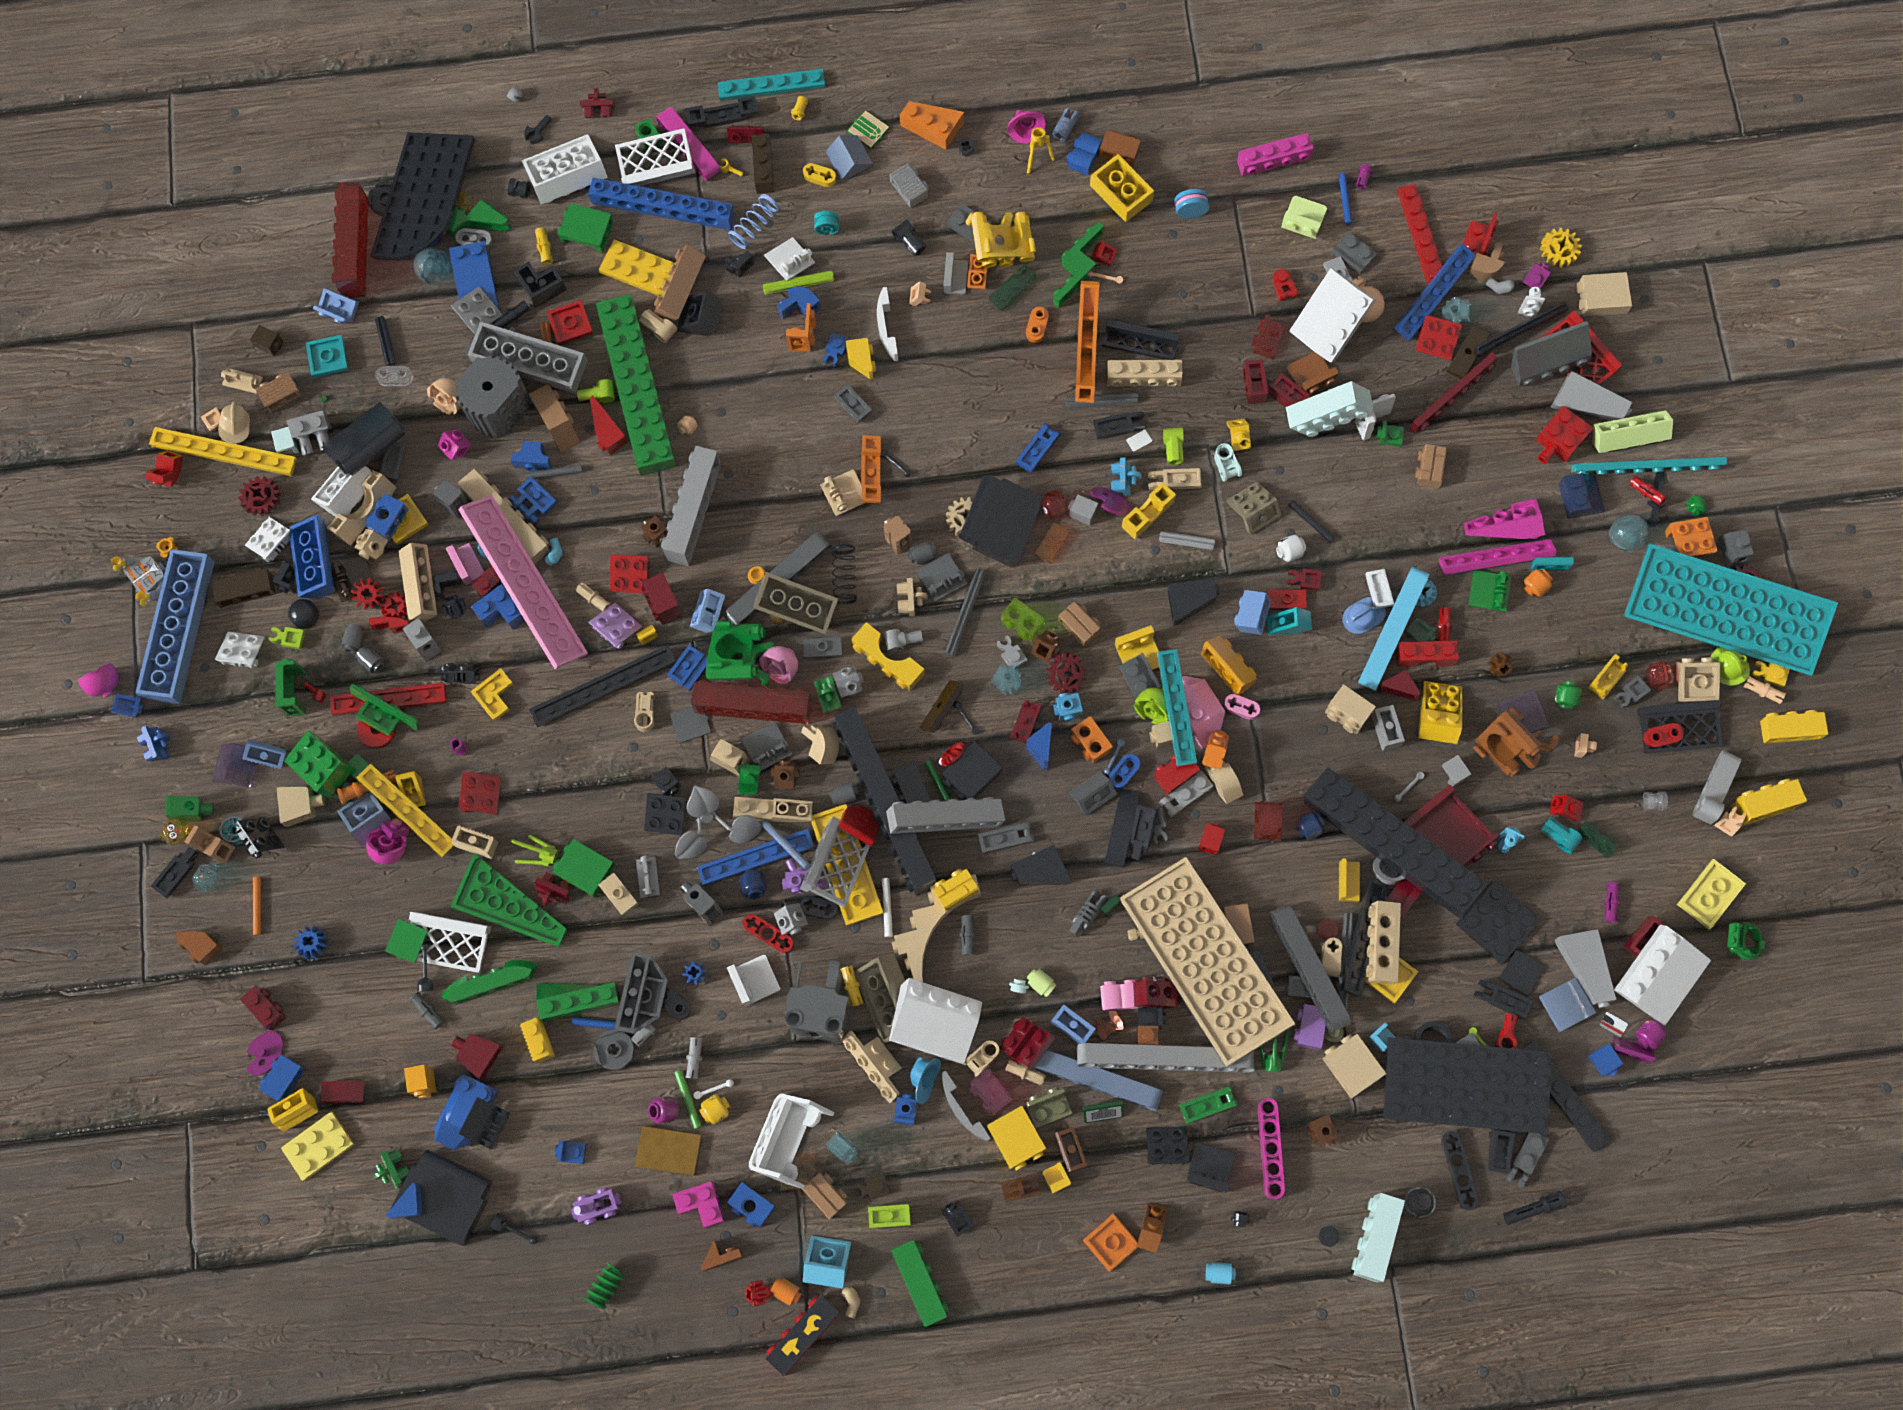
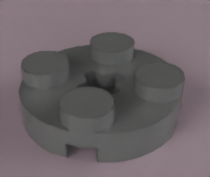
(604, 1044)

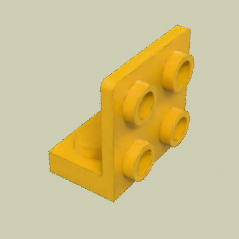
(1137, 643)

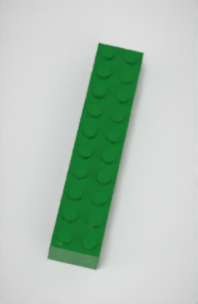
(636, 385)

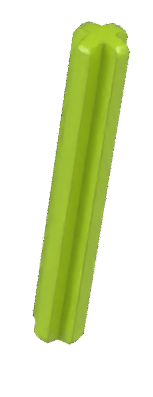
(802, 281)

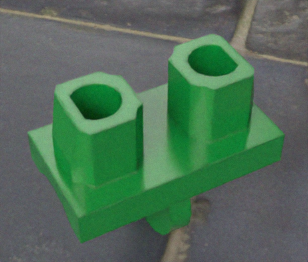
(827, 695)
(389, 1160)

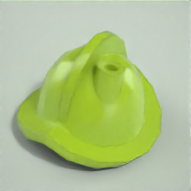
(1733, 666)

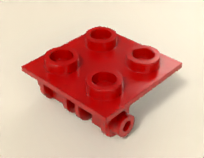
(1438, 337)
(628, 573)
(479, 793)

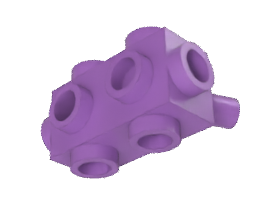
(795, 878)
(591, 1207)

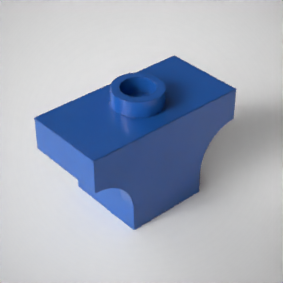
(531, 457)

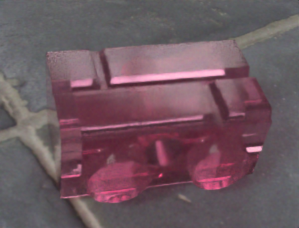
(990, 1091)

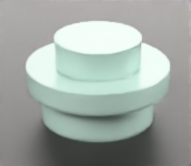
(1019, 986)

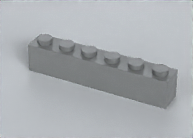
(945, 815)

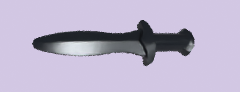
(1659, 484)

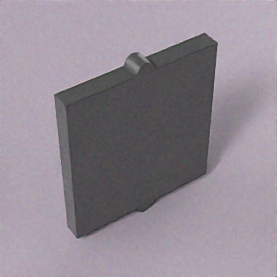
(689, 724)

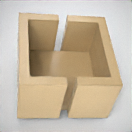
(1349, 709)

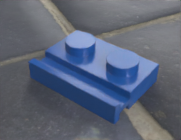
(688, 668)

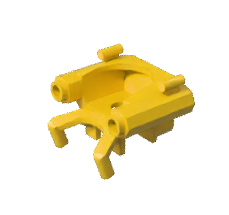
(1016, 239)

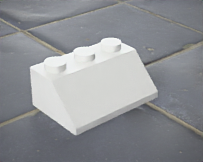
(341, 491)

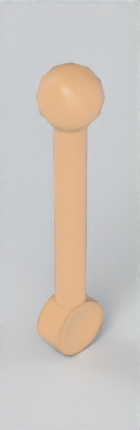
(1119, 279)

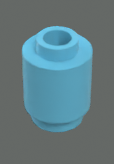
(1220, 1273)

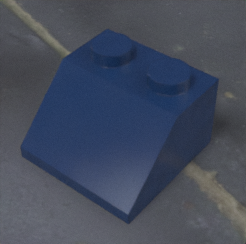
(1581, 495)

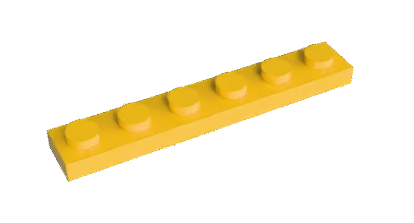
(405, 810)

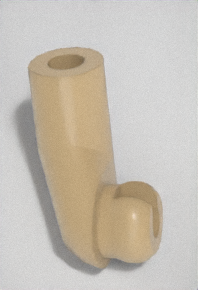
(853, 1301)

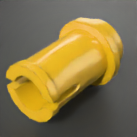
(798, 111)

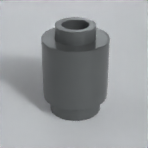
(922, 552)
(352, 638)
(370, 659)
(843, 794)

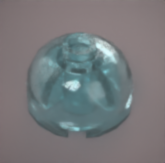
(431, 265)
(1629, 532)

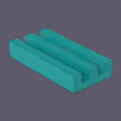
(1552, 563)

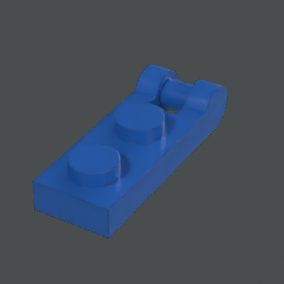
(1037, 448)

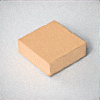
(211, 419)

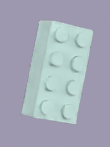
(1330, 409)
(1378, 1237)

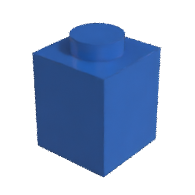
(1606, 1060)

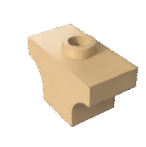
(618, 894)

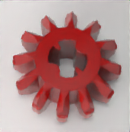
(372, 589)

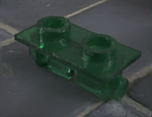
(1602, 843)

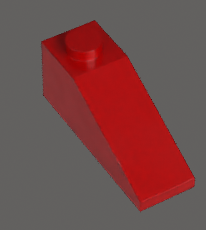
(607, 432)

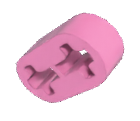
(1240, 711)

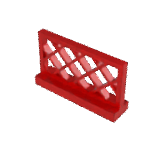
(1598, 349)

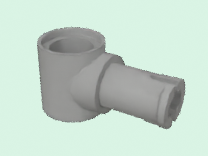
(897, 640)

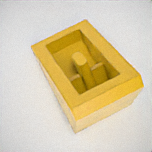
(411, 786)

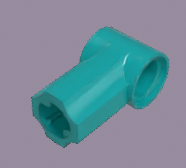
(1566, 838)

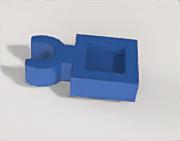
(836, 347)

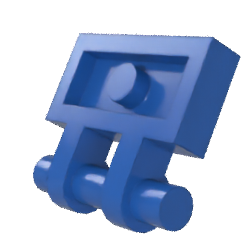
(537, 496)

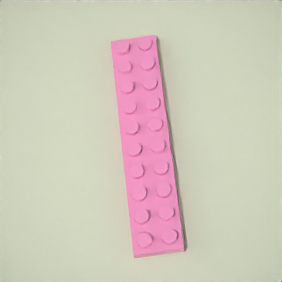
(523, 581)

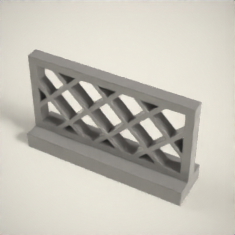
(820, 859)

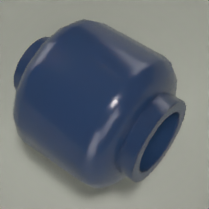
(1310, 825)
(753, 884)

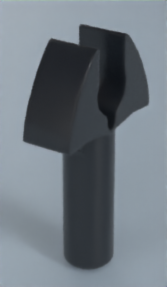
(536, 130)

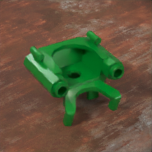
(732, 640)

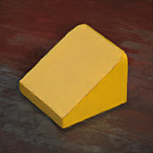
(647, 635)

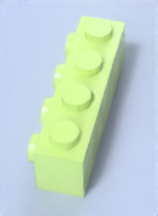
(1632, 431)

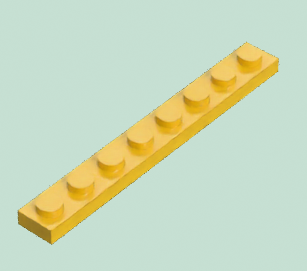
(223, 451)

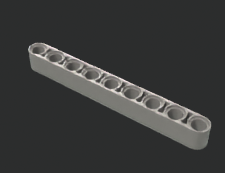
(1158, 1058)

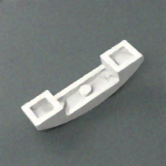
(888, 343)

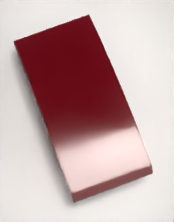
(342, 1091)

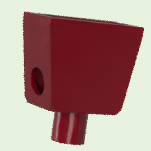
(476, 1054)

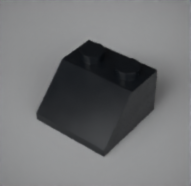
(700, 314)

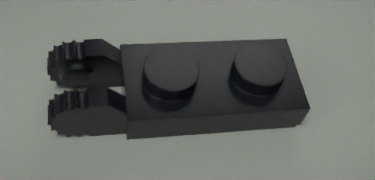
(1118, 424)
(1505, 999)

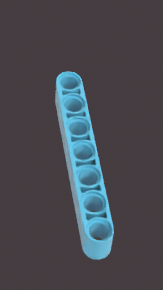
(1393, 628)

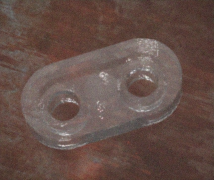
(393, 376)

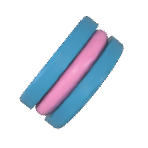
(1191, 203)

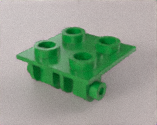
(1490, 590)

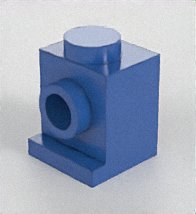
(905, 1117)

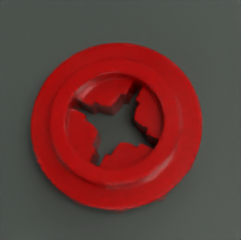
(387, 603)
(952, 754)

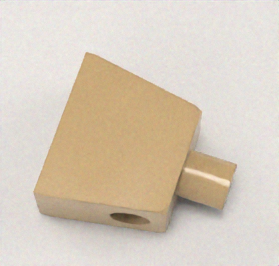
(729, 756)
(297, 804)

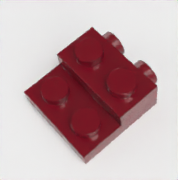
(1026, 1043)

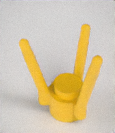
(1038, 138)

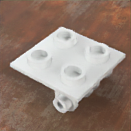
(790, 258)
(268, 538)
(240, 649)

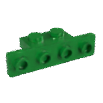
(381, 714)

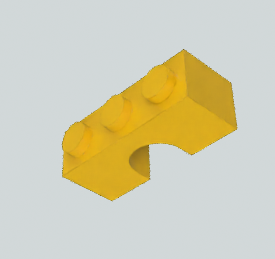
(1140, 519)

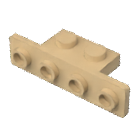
(876, 1062)

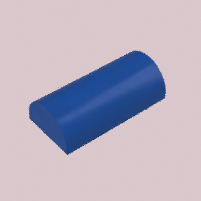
(311, 558)

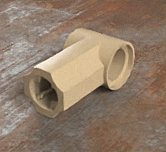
(661, 328)

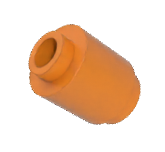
(786, 1291)

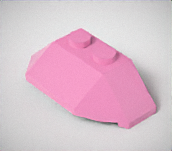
(1203, 709)

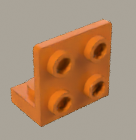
(802, 340)
(1692, 537)

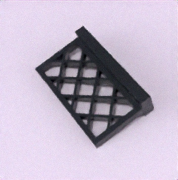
(1683, 710)

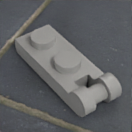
(1186, 793)

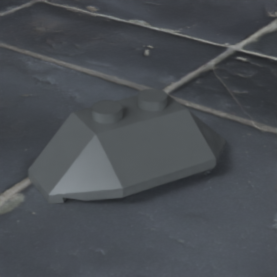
(642, 994)

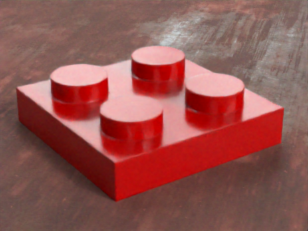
(569, 322)

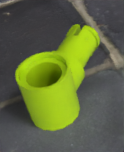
(602, 392)

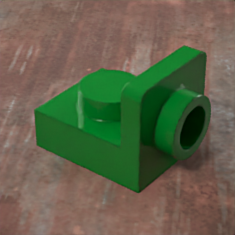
(1390, 435)
(748, 779)

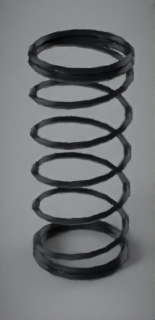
(845, 596)

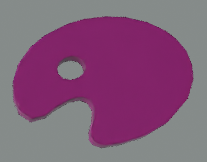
(1112, 501)
(265, 1047)

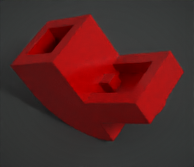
(166, 470)

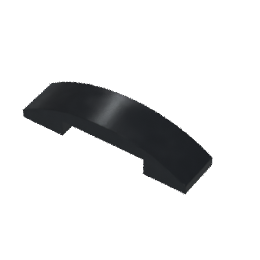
(722, 114)
(1122, 828)

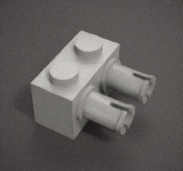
(309, 424)

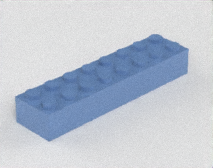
(175, 626)

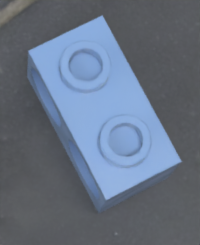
(707, 610)

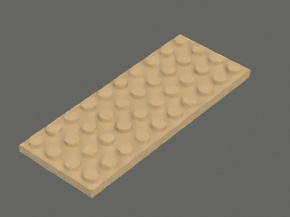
(1207, 962)

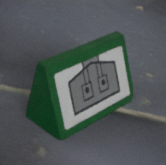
(1103, 1111)

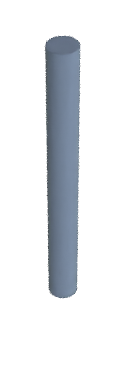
(786, 845)

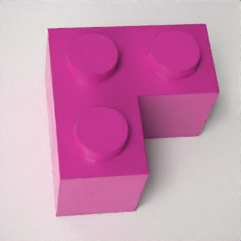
(701, 1198)

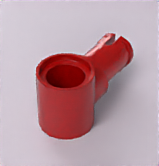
(1508, 1031)

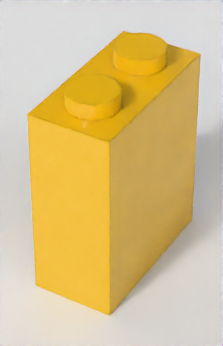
(1016, 1138)

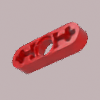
(777, 945)

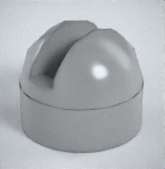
(514, 94)

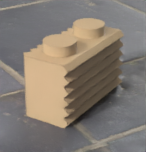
(474, 842)

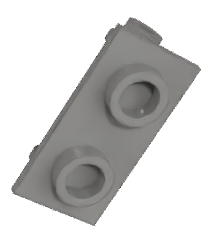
(647, 876)

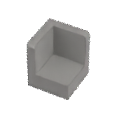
(1456, 771)

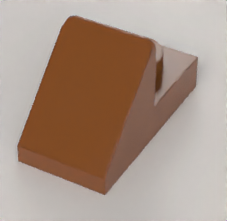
(715, 1259)

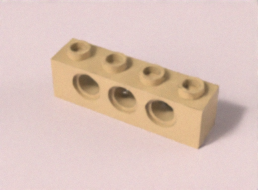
(1391, 934)

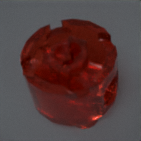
(1268, 820)

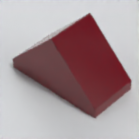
(1401, 686)

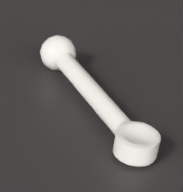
(729, 1083)

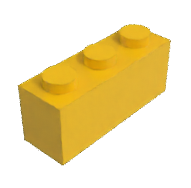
(1794, 727)

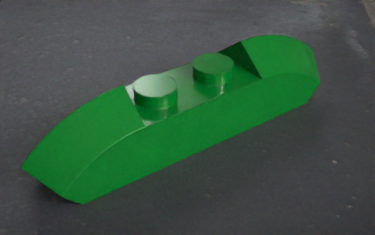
(480, 985)

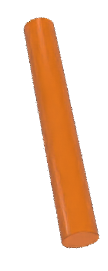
(256, 906)

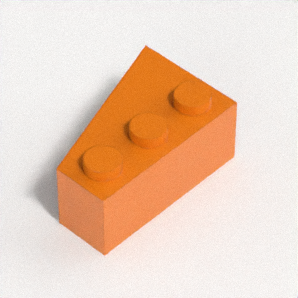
(932, 122)

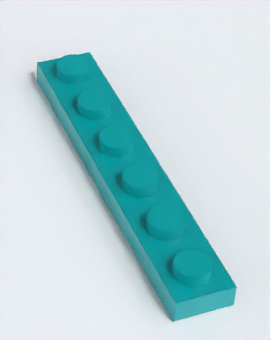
(771, 84)
(1176, 708)

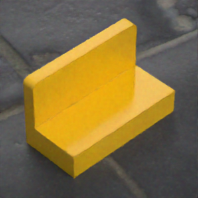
(1349, 881)

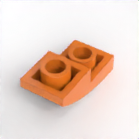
(977, 274)

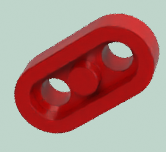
(1664, 735)

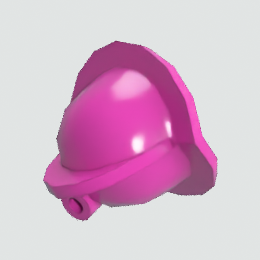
(1023, 123)

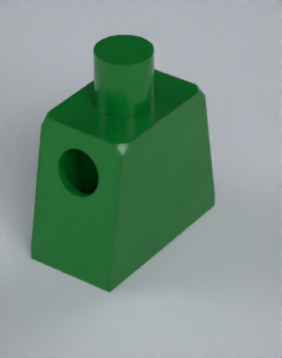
(181, 807)

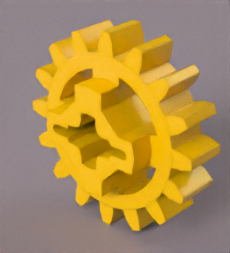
(1551, 247)

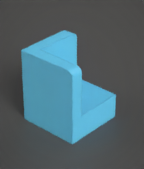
(1380, 1037)

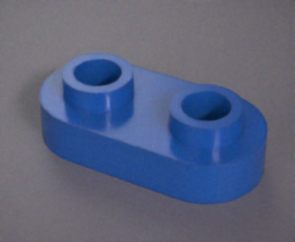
(1122, 771)

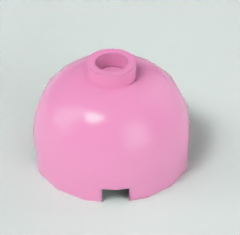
(780, 663)

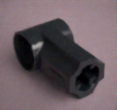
(907, 235)

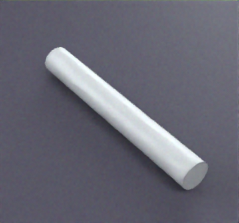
(887, 907)

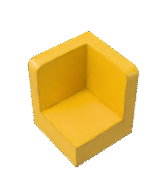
(1056, 1178)

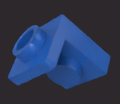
(570, 1152)

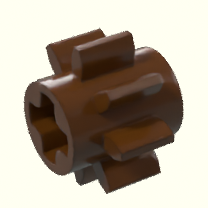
(1500, 664)

